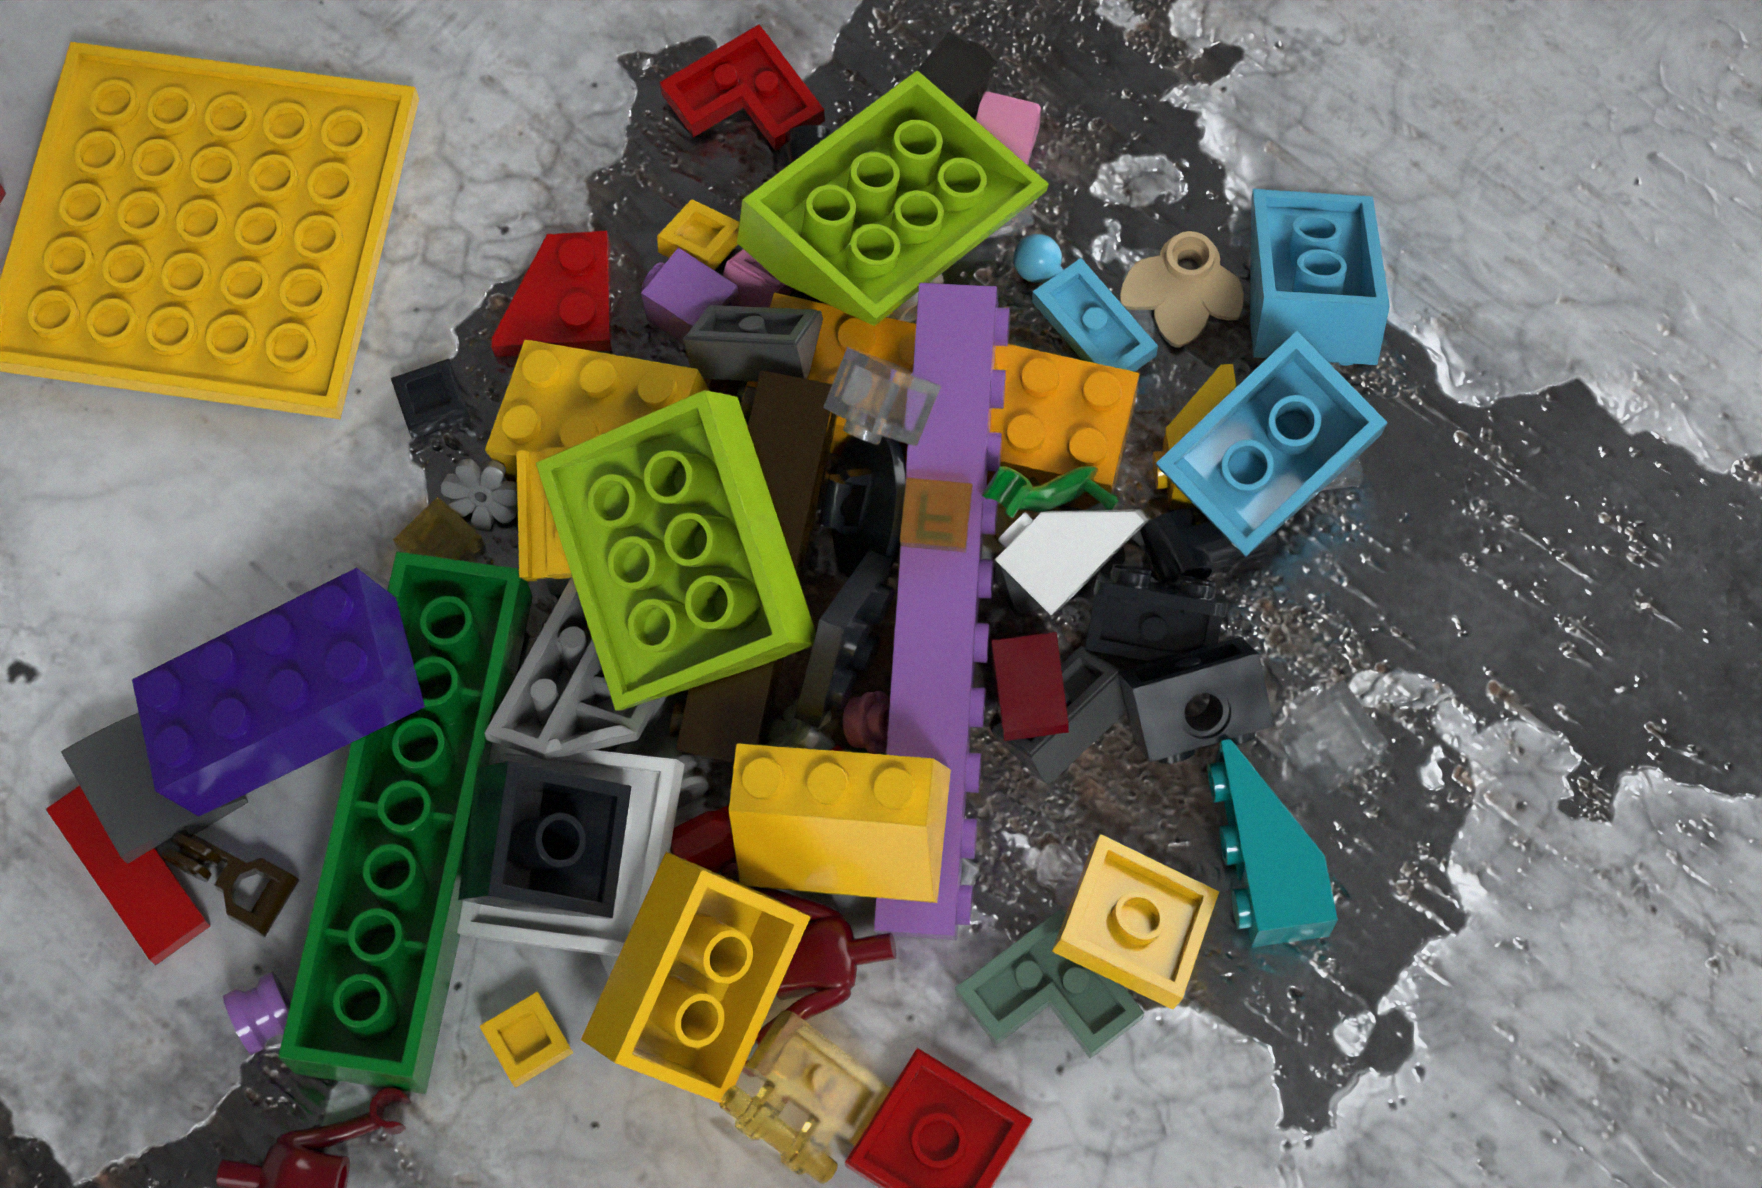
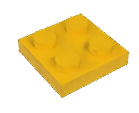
(1136, 922)

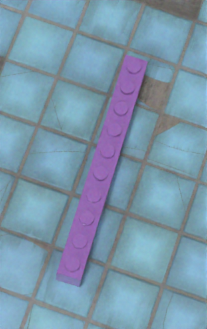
(940, 590)

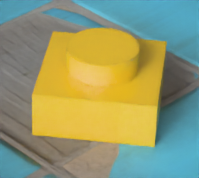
(700, 233)
(526, 1039)

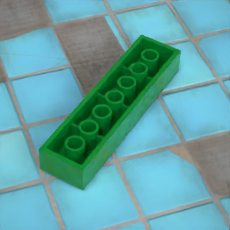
(395, 854)

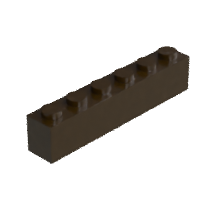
(793, 449)

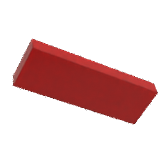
(141, 892)

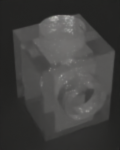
(880, 399)
(1331, 736)

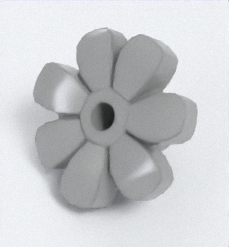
(481, 493)
(798, 734)

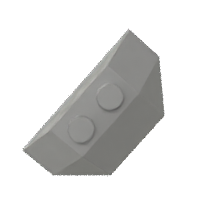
(561, 695)

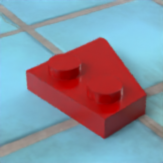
(562, 297)

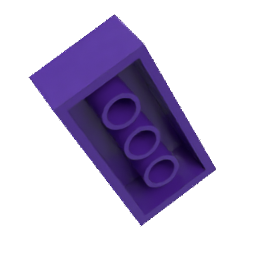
(277, 693)

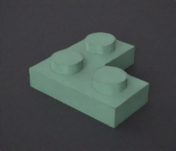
(1033, 977)

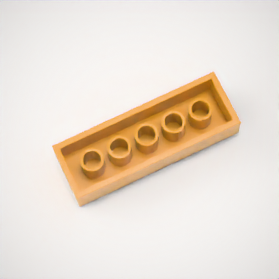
(1054, 411)

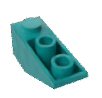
(1278, 866)

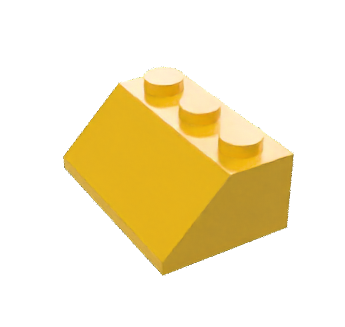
(839, 822)

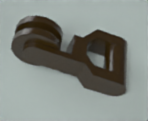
(196, 852)

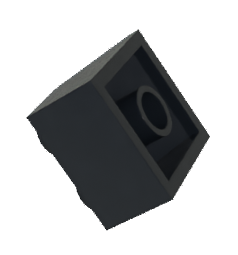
(544, 841)

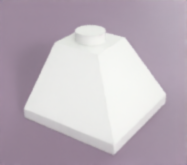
(1064, 550)

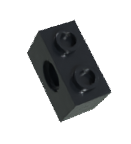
(1161, 689)

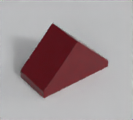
(1028, 684)

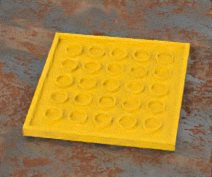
(203, 229)

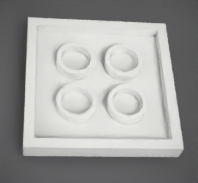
(646, 839)

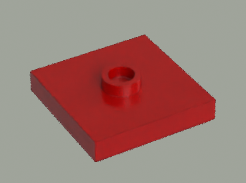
(937, 1132)

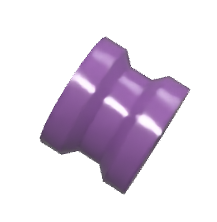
(258, 1012)

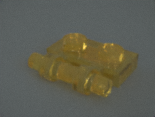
(818, 1080)

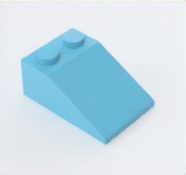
(1317, 274)
(1272, 444)

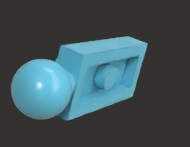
(1082, 307)

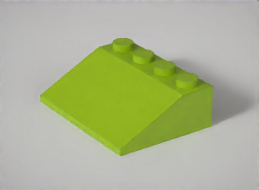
(886, 202)
(676, 550)

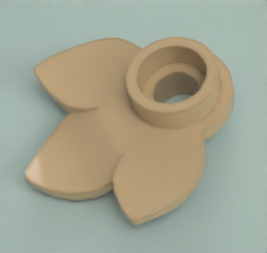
(1182, 296)

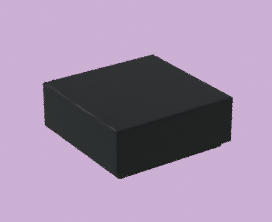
(430, 398)

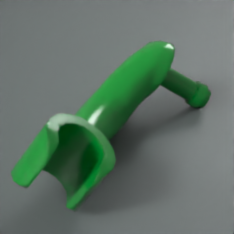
(1017, 493)

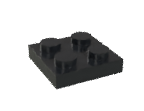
(846, 639)

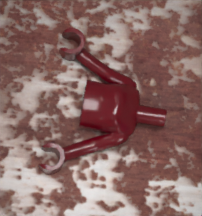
(825, 957)
(294, 1165)

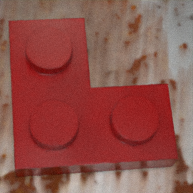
(745, 75)

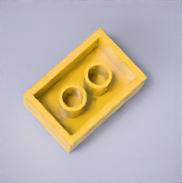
(577, 394)
(694, 979)

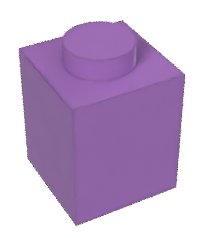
(681, 291)

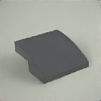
(120, 787)

